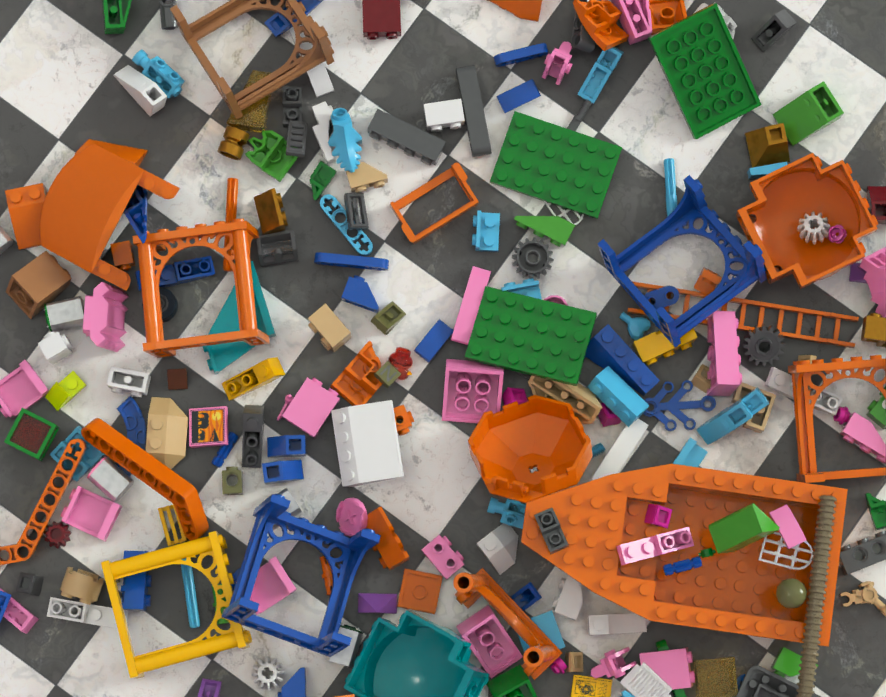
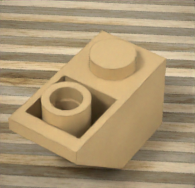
(365, 177)

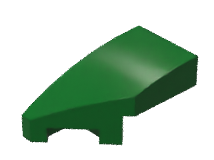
(321, 178)
(877, 511)

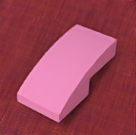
(789, 527)

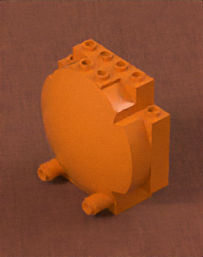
(785, 198)

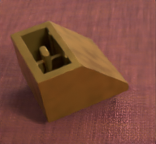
(269, 212)

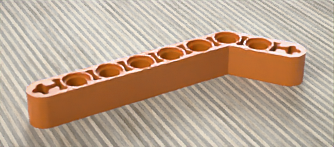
(152, 473)
(43, 506)

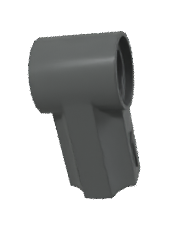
(167, 19)

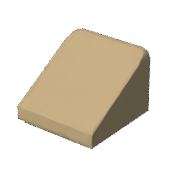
(700, 379)

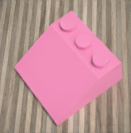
(471, 390)

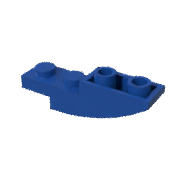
(183, 272)

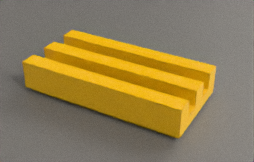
(165, 528)

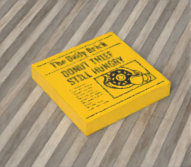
(590, 687)

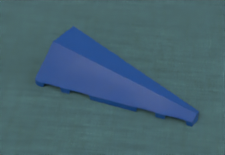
(137, 212)

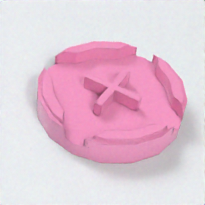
(351, 516)

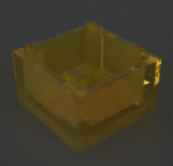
(716, 677)

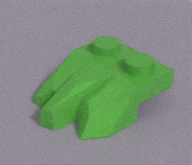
(271, 155)

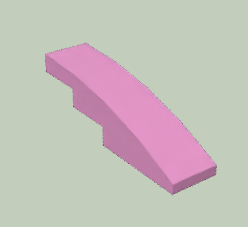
(470, 305)

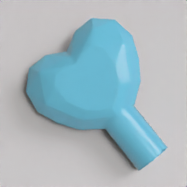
(636, 325)

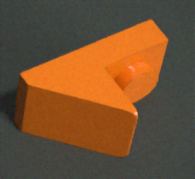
(707, 281)

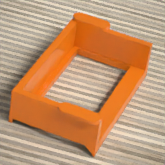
(455, 171)

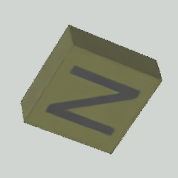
(387, 374)

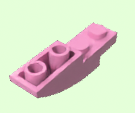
(655, 546)

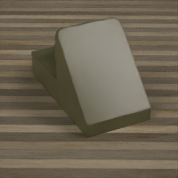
(388, 318)

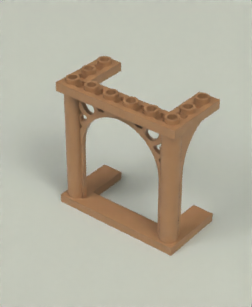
(289, 71)

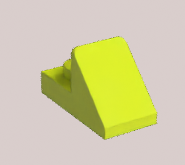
(64, 391)

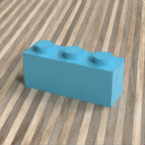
(618, 396)

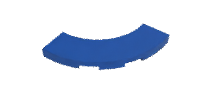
(134, 424)

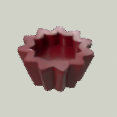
(57, 534)

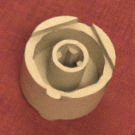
(81, 585)

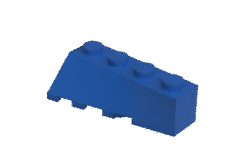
(610, 350)

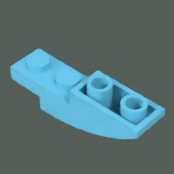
(733, 417)

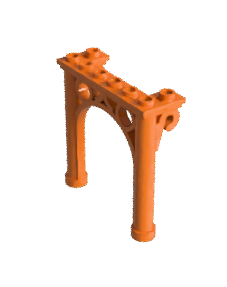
(542, 649)

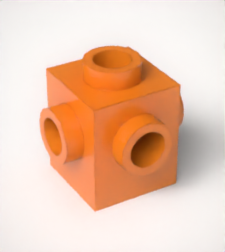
(407, 418)

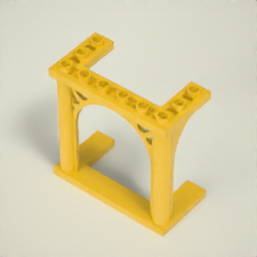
(209, 545)

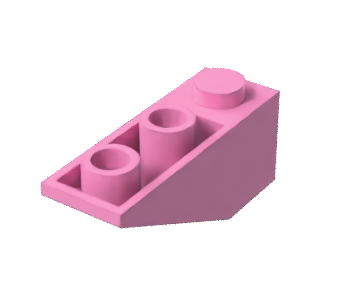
(863, 433)

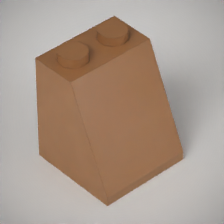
(38, 284)

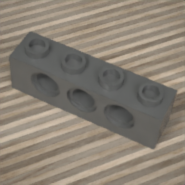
(850, 564)

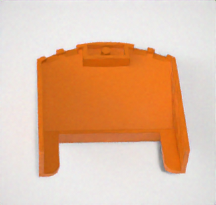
(87, 206)

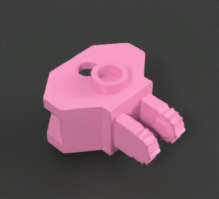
(558, 62)
(612, 665)

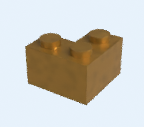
(874, 329)

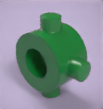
(707, 553)

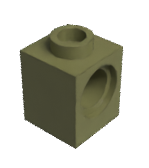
(236, 489)

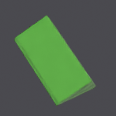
(741, 529)

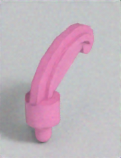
(288, 399)

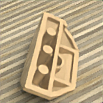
(582, 400)
(166, 431)

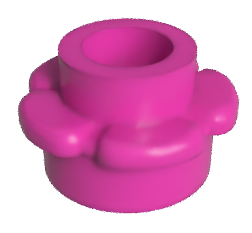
(832, 234)
(842, 415)
(558, 666)

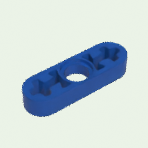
(521, 55)

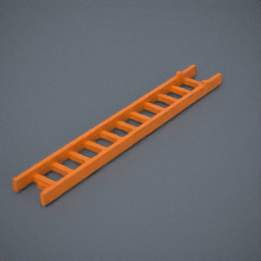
(744, 302)

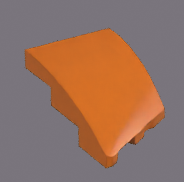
(600, 22)
(357, 380)

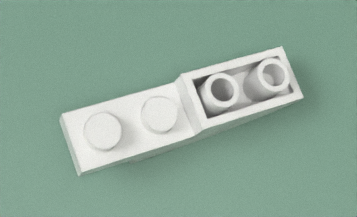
(782, 383)
(82, 612)

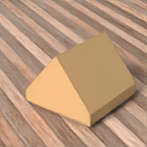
(574, 661)

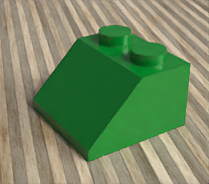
(511, 684)

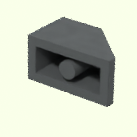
(773, 30)

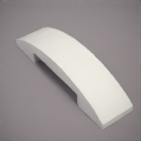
(318, 75)

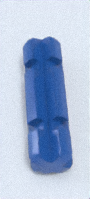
(224, 450)
(683, 565)

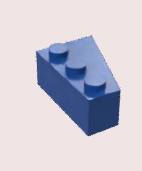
(135, 588)

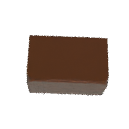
(177, 379)

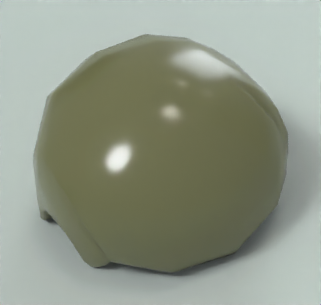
(791, 593)

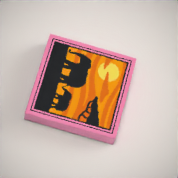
(208, 426)

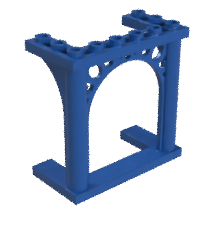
(688, 210)
(353, 549)

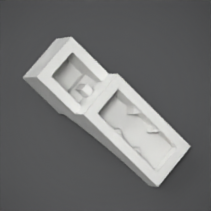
(321, 131)
(616, 624)

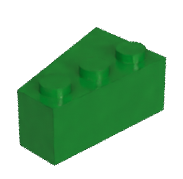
(115, 15)

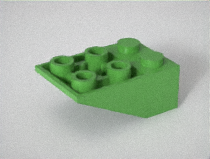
(809, 113)

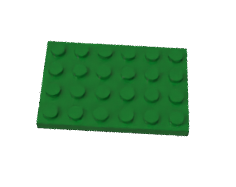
(704, 71)
(556, 165)
(531, 336)

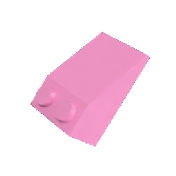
(489, 641)

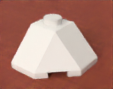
(500, 547)

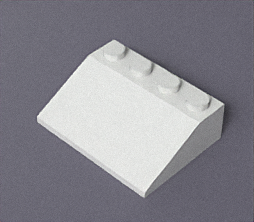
(367, 443)

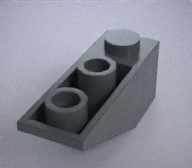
(252, 436)

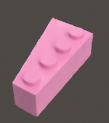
(723, 353)

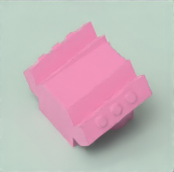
(876, 278)
(105, 316)

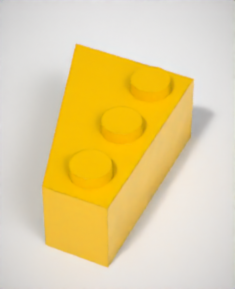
(657, 345)

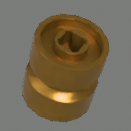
(233, 143)

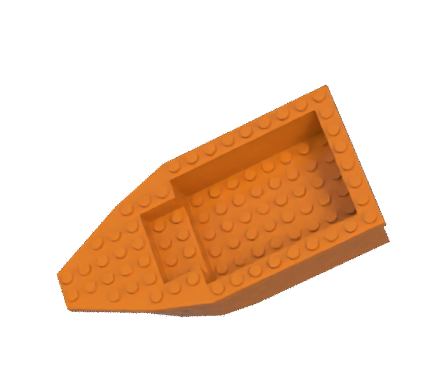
(730, 589)

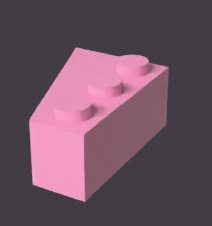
(635, 19)

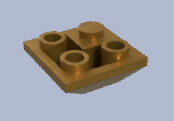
(768, 145)

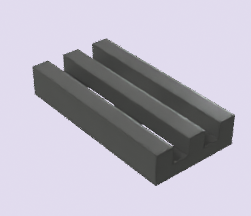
(357, 225)

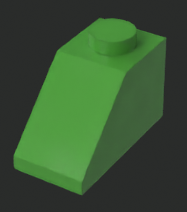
(786, 663)

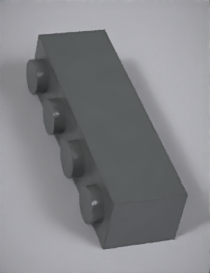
(406, 137)

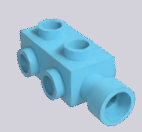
(160, 73)
(510, 514)

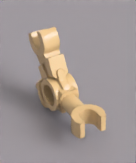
(866, 595)

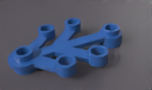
(675, 406)

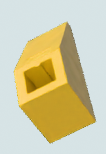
(253, 378)

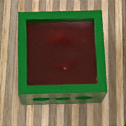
(31, 434)

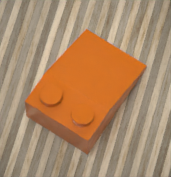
(25, 211)

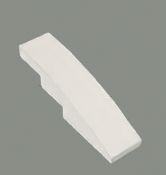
(621, 449)

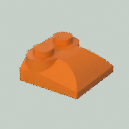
(666, 13)

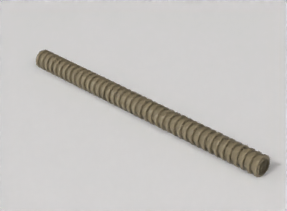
(816, 596)

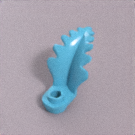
(344, 139)

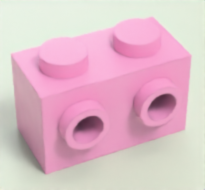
(443, 557)

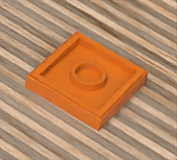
(419, 591)

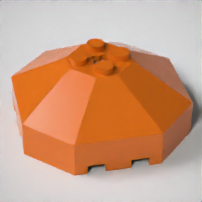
(529, 436)

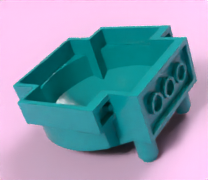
(414, 662)

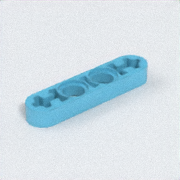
(343, 227)

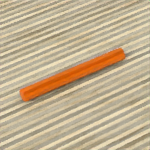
(231, 211)

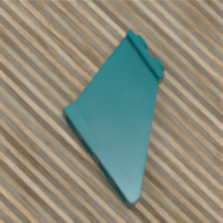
(227, 321)

